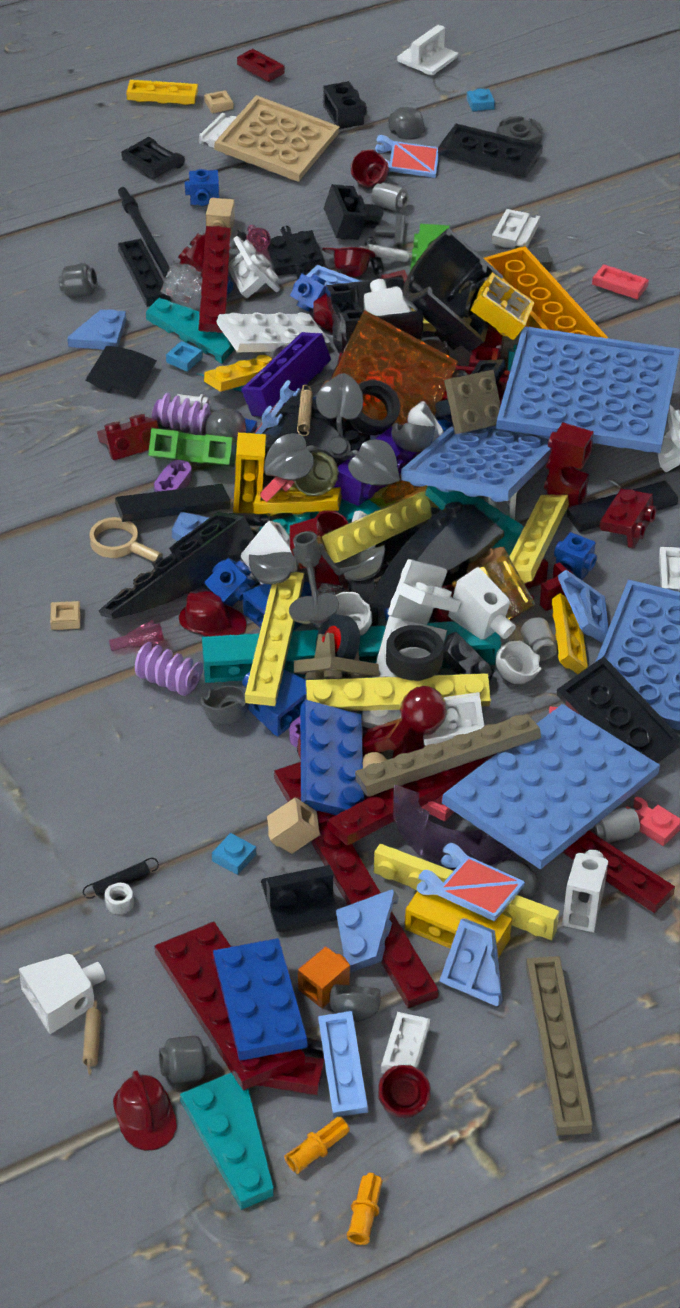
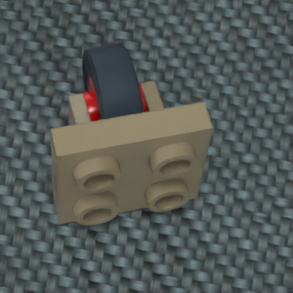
(471, 401)
(336, 653)

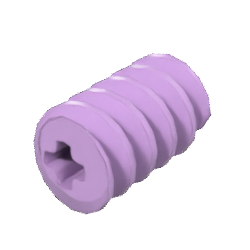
(181, 415)
(167, 670)

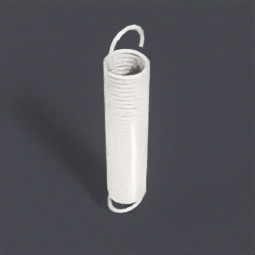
(389, 253)

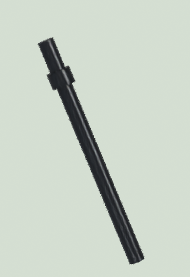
(131, 207)

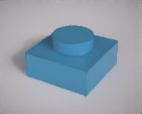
(480, 100)
(184, 356)
(234, 853)

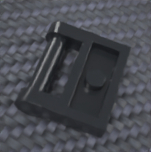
(152, 157)

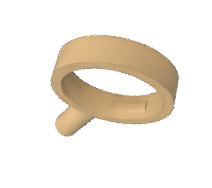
(123, 550)

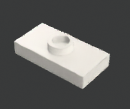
(406, 1041)

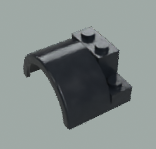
(436, 286)
(347, 305)
(321, 428)

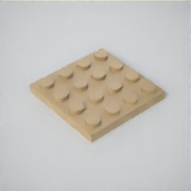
(276, 138)

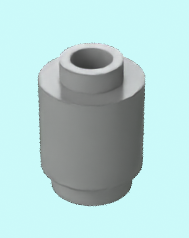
(390, 196)
(539, 637)
(617, 825)

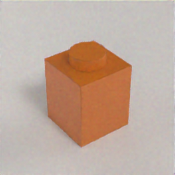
(321, 973)

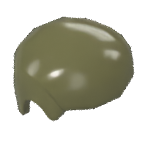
(321, 477)

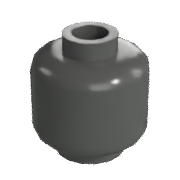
(78, 280)
(184, 1059)

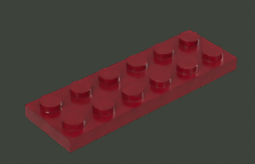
(193, 970)

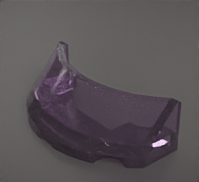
(429, 838)

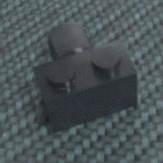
(349, 212)

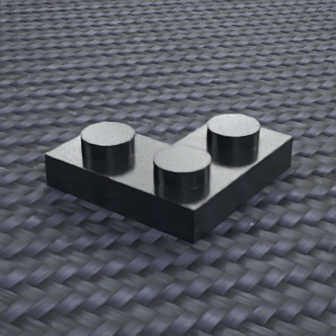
(463, 657)

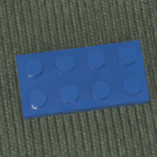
(330, 757)
(259, 999)

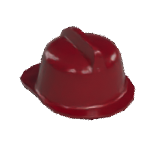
(351, 260)
(210, 616)
(144, 1112)

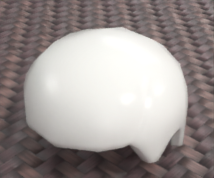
(423, 416)
(355, 607)
(517, 662)

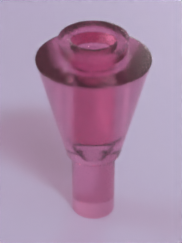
(258, 237)
(139, 636)

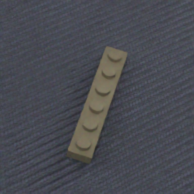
(447, 754)
(558, 1046)

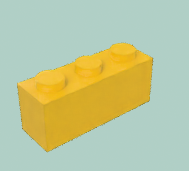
(248, 470)
(439, 920)

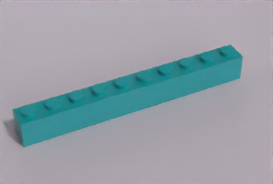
(232, 656)

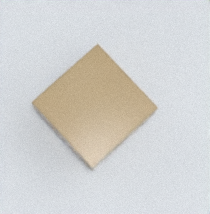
(218, 101)
(65, 615)

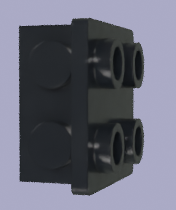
(300, 898)

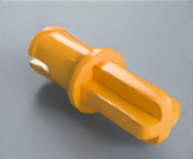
(316, 1145)
(364, 1209)

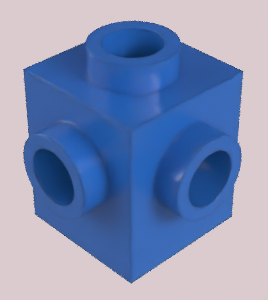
(202, 186)
(308, 290)
(576, 554)
(230, 580)

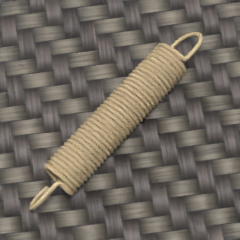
(305, 410)
(92, 1036)

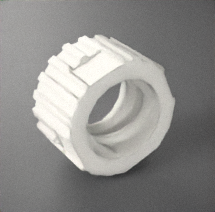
(122, 906)

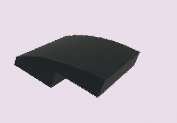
(122, 370)

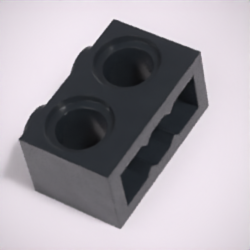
(344, 104)

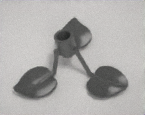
(337, 399)
(317, 608)

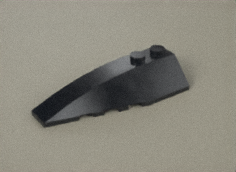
(445, 541)
(186, 567)

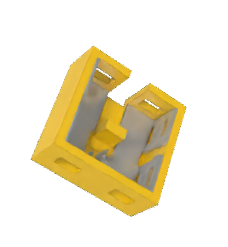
(502, 306)

